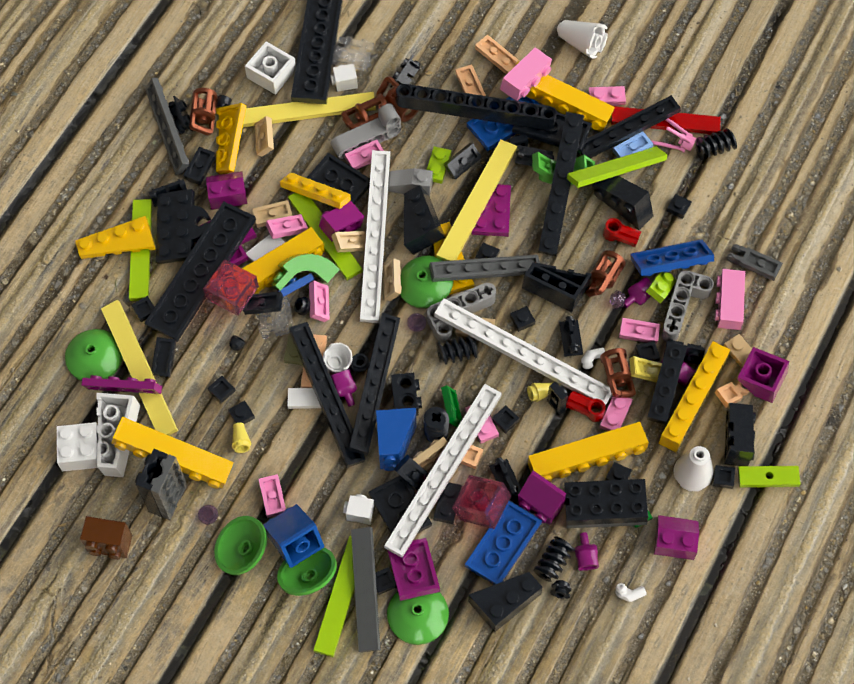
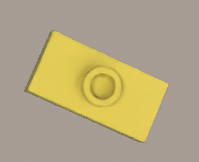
(644, 369)

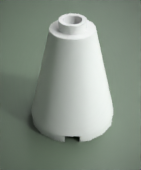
(584, 36)
(694, 469)

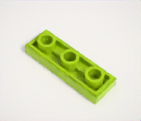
(780, 476)

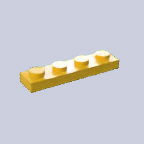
(315, 190)

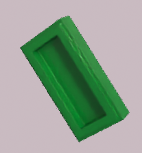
(452, 405)

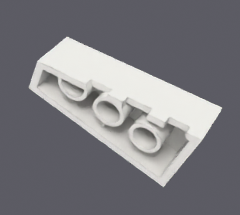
(109, 412)

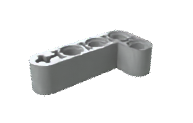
(383, 128)
(483, 297)
(680, 306)

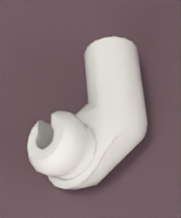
(589, 356)
(628, 594)

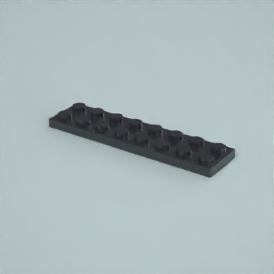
(316, 51)
(186, 290)

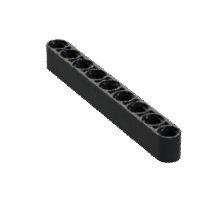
(475, 106)

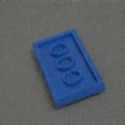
(489, 132)
(672, 257)
(504, 544)

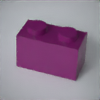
(341, 220)

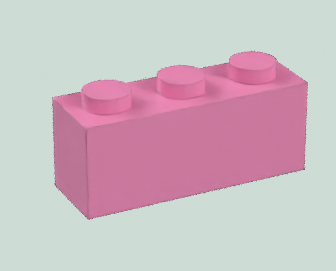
(526, 74)
(730, 299)

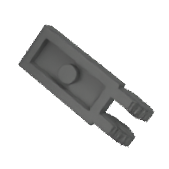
(755, 261)

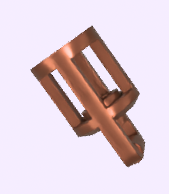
(391, 99)
(360, 112)
(203, 115)
(602, 279)
(620, 378)

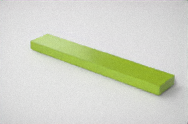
(616, 167)
(312, 215)
(140, 260)
(337, 606)

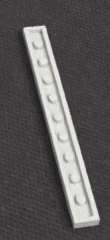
(375, 237)
(521, 351)
(442, 471)

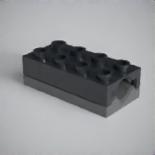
(161, 483)
(606, 503)

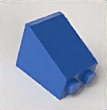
(395, 433)
(294, 535)

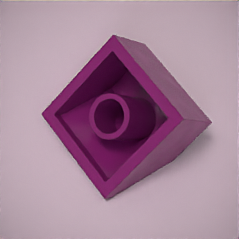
(226, 188)
(763, 374)
(541, 498)
(676, 537)

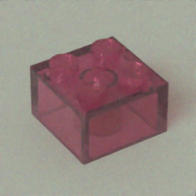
(231, 287)
(481, 501)

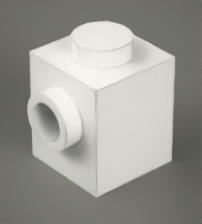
(344, 77)
(359, 509)

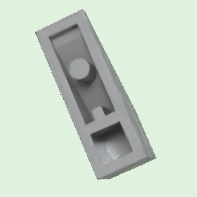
(407, 179)

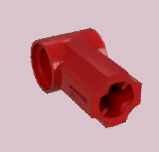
(623, 233)
(585, 405)

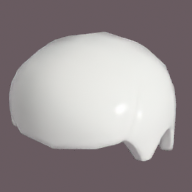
(337, 357)

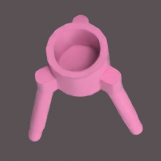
(686, 139)

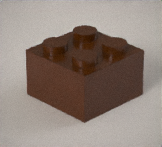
(106, 537)

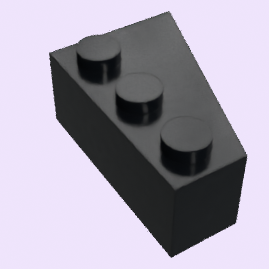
(626, 199)
(420, 221)
(556, 285)
(739, 434)
(505, 600)

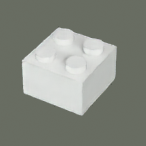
(270, 67)
(77, 446)

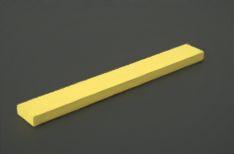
(300, 111)
(477, 201)
(138, 366)

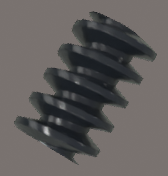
(715, 142)
(456, 349)
(436, 424)
(553, 558)

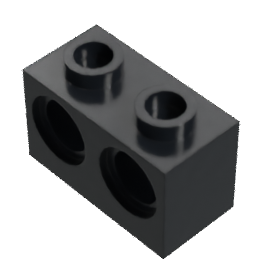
(403, 395)

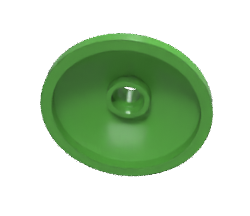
(422, 291)
(101, 362)
(240, 545)
(309, 574)
(422, 626)

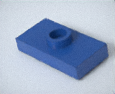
(295, 284)

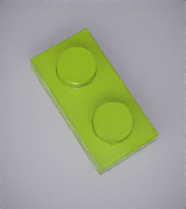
(436, 163)
(661, 286)

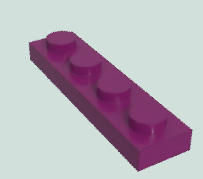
(128, 385)

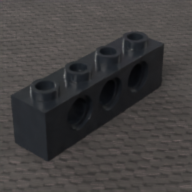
(666, 383)

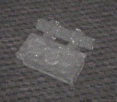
(347, 56)
(280, 321)

